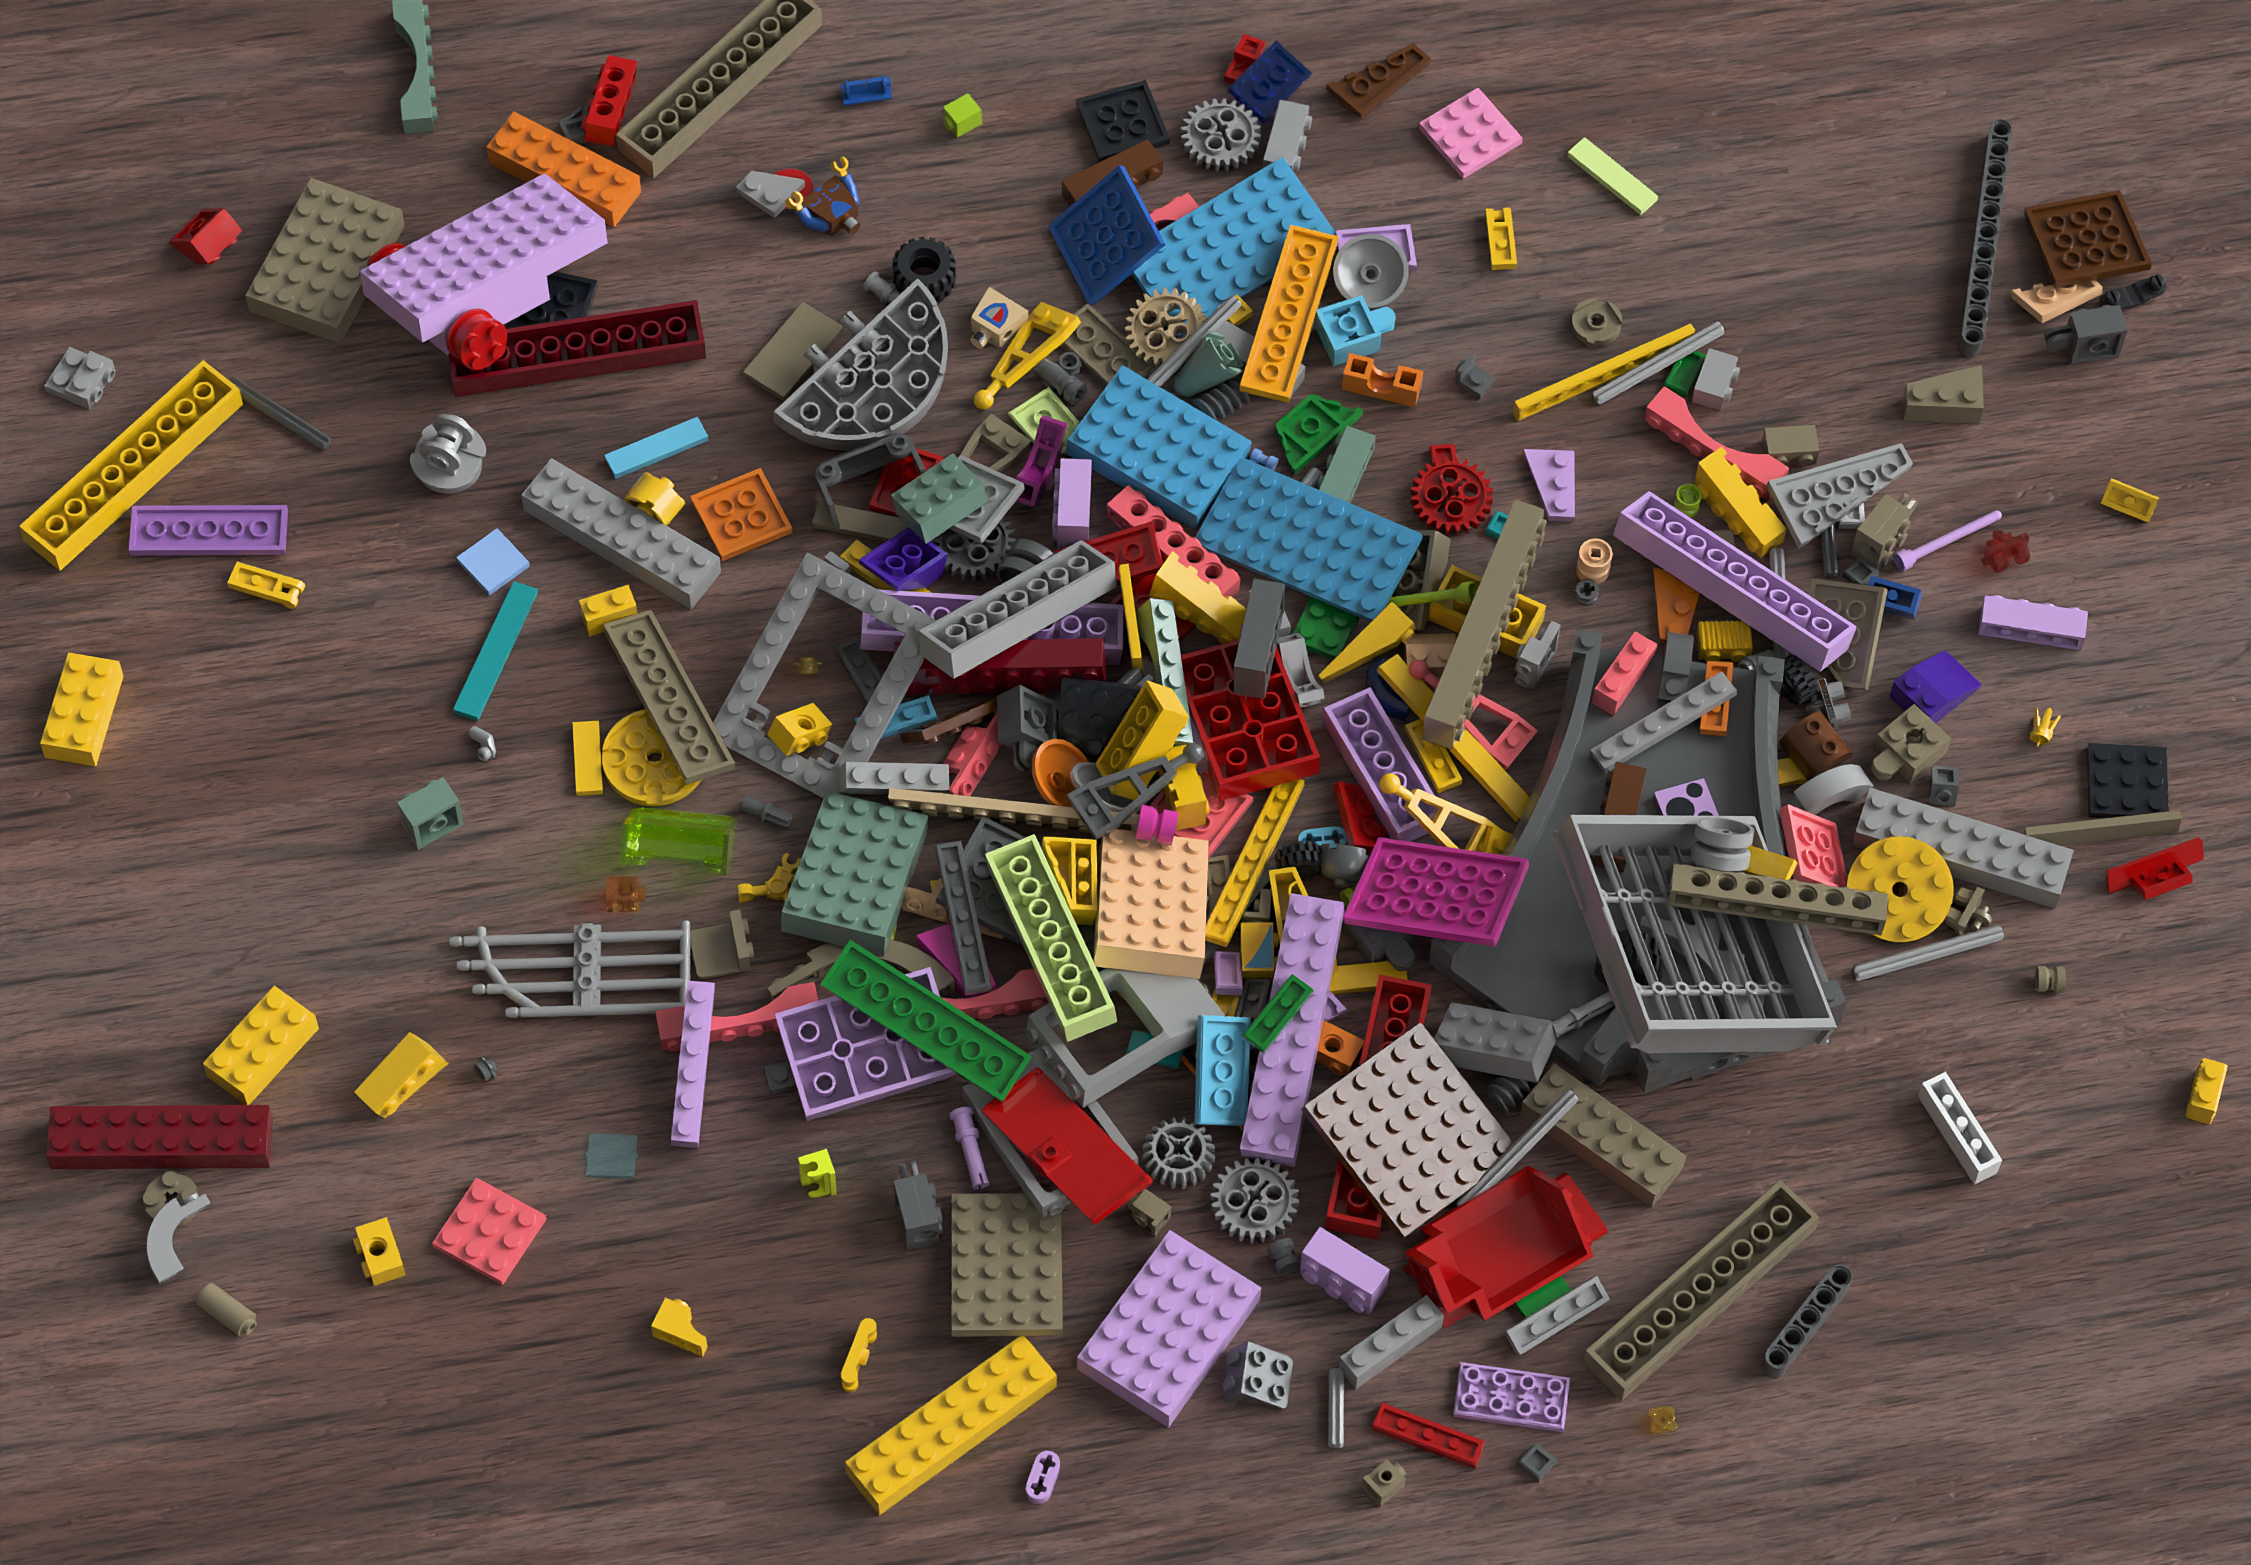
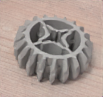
(1167, 1137)

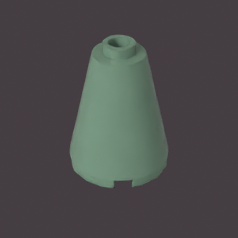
(1208, 366)

